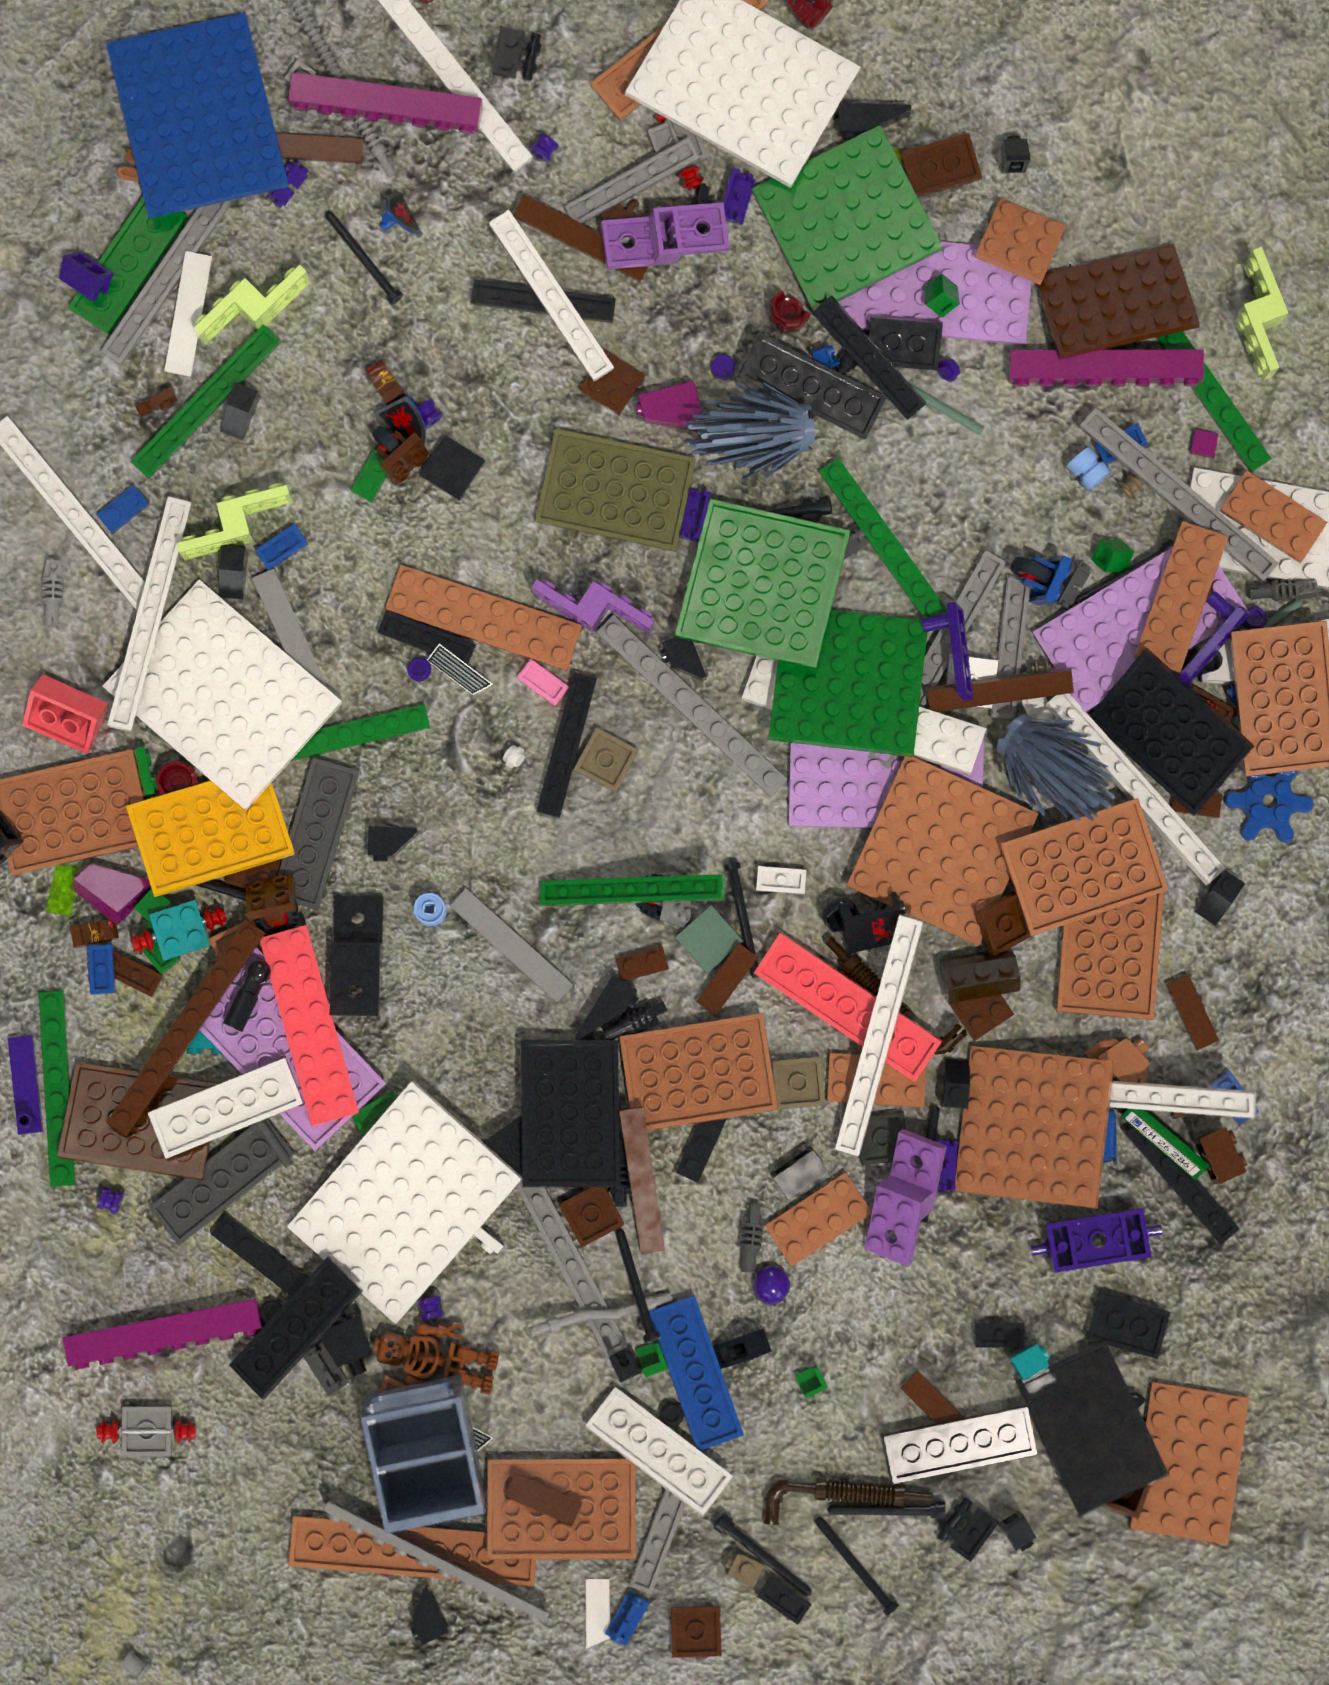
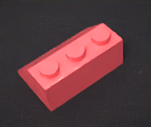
(64, 713)

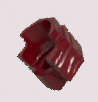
(810, 12)
(787, 313)
(175, 777)

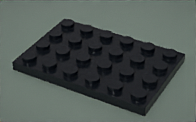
(1171, 732)
(570, 1113)
(1092, 1428)

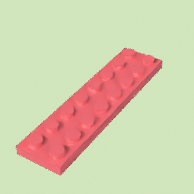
(842, 1003)
(309, 1026)

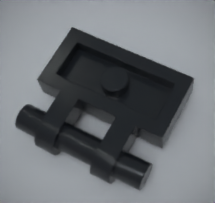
(509, 52)
(973, 1535)

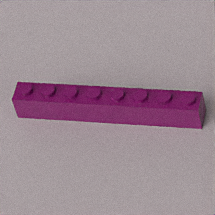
(385, 102)
(1107, 367)
(163, 1332)

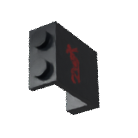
(871, 928)

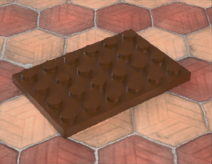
(1117, 301)
(90, 1139)

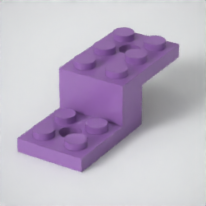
(664, 235)
(593, 606)
(905, 1197)

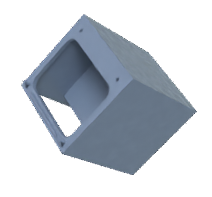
(423, 1454)

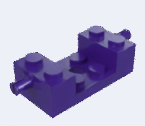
(1071, 1246)

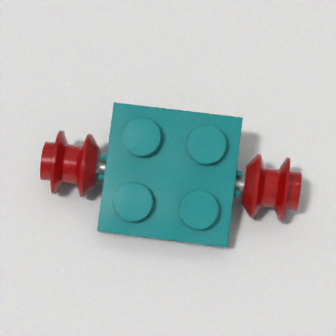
(178, 929)

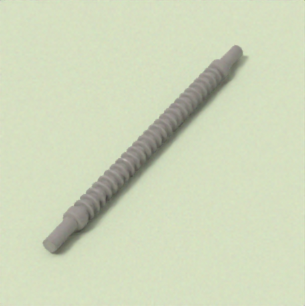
(378, 150)

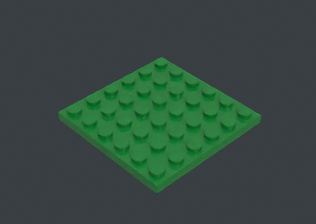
(848, 219)
(763, 584)
(862, 687)

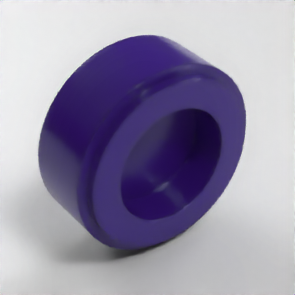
(723, 367)

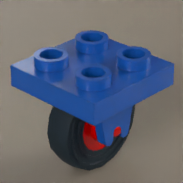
(1042, 576)

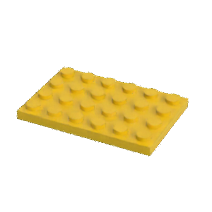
(206, 835)

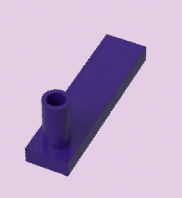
(1234, 618)
(955, 621)
(25, 1085)

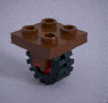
(272, 904)

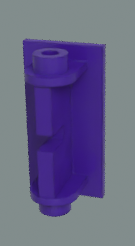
(295, 177)

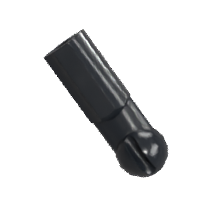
(247, 997)

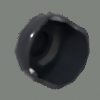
(831, 913)

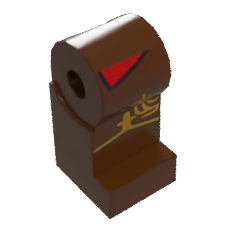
(384, 382)
(93, 933)

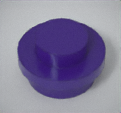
(948, 370)
(1256, 619)
(419, 669)

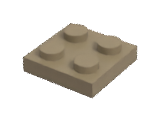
(606, 760)
(798, 1083)

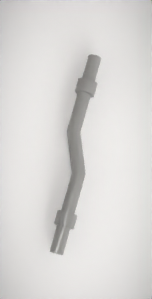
(554, 1324)

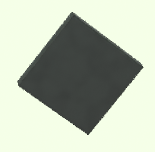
(881, 1138)

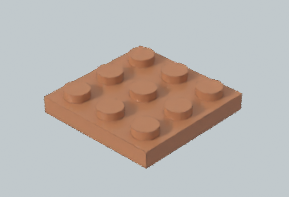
(1020, 241)

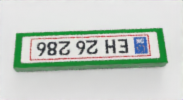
(1165, 1142)

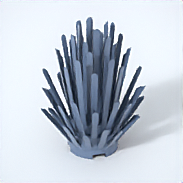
(772, 433)
(1055, 766)

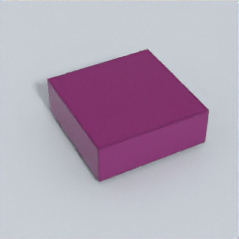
(1204, 443)

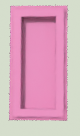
(543, 682)

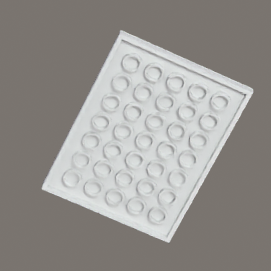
(743, 83)
(228, 696)
(405, 1201)

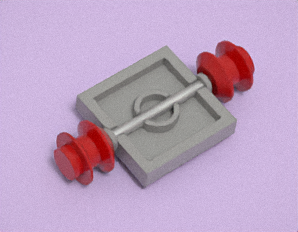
(670, 134)
(146, 1431)

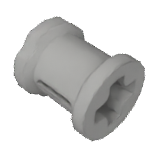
(135, 1666)

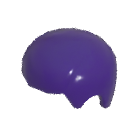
(771, 1285)

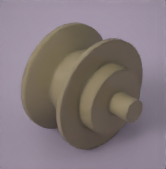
(1131, 487)
(1040, 667)

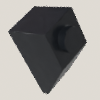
(1015, 155)
(239, 411)
(232, 572)
(683, 657)
(388, 841)
(1220, 897)
(956, 1084)
(742, 1348)
(1018, 1531)
(428, 1618)

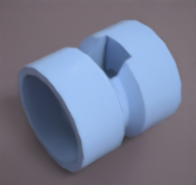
(1088, 468)
(430, 909)

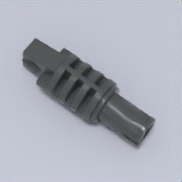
(1285, 590)
(751, 1238)

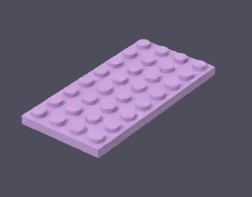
(990, 299)
(1105, 629)
(846, 786)
(266, 1042)

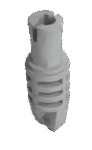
(52, 591)

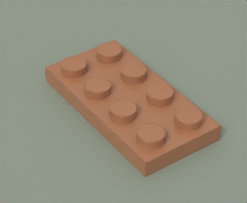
(1273, 516)
(893, 1089)
(818, 1219)

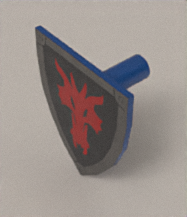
(399, 213)
(403, 417)

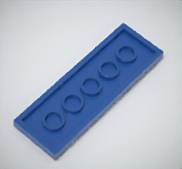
(696, 1373)

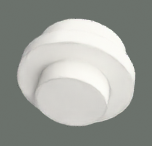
(514, 756)

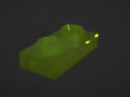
(62, 891)

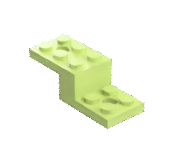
(251, 304)
(1261, 314)
(235, 521)

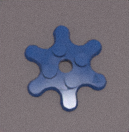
(1260, 816)

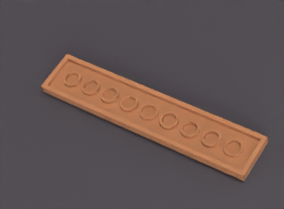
(335, 1546)

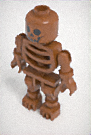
(394, 1349)

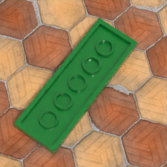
(131, 259)

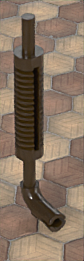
(863, 976)
(840, 1490)

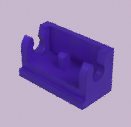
(738, 196)
(85, 275)
(694, 515)
(948, 1172)

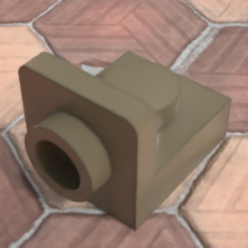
(743, 1568)

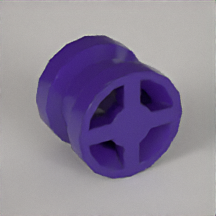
(544, 147)
(430, 413)
(110, 1200)
(430, 1307)

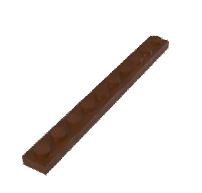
(186, 1027)

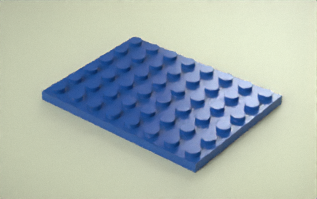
(197, 115)

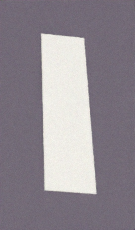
(187, 311)

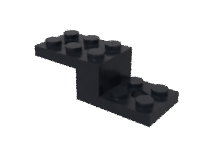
(356, 956)

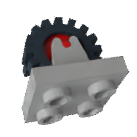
(670, 912)

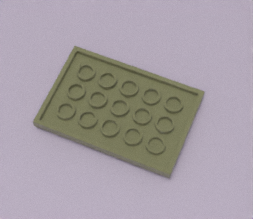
(615, 490)

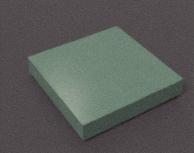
(708, 939)

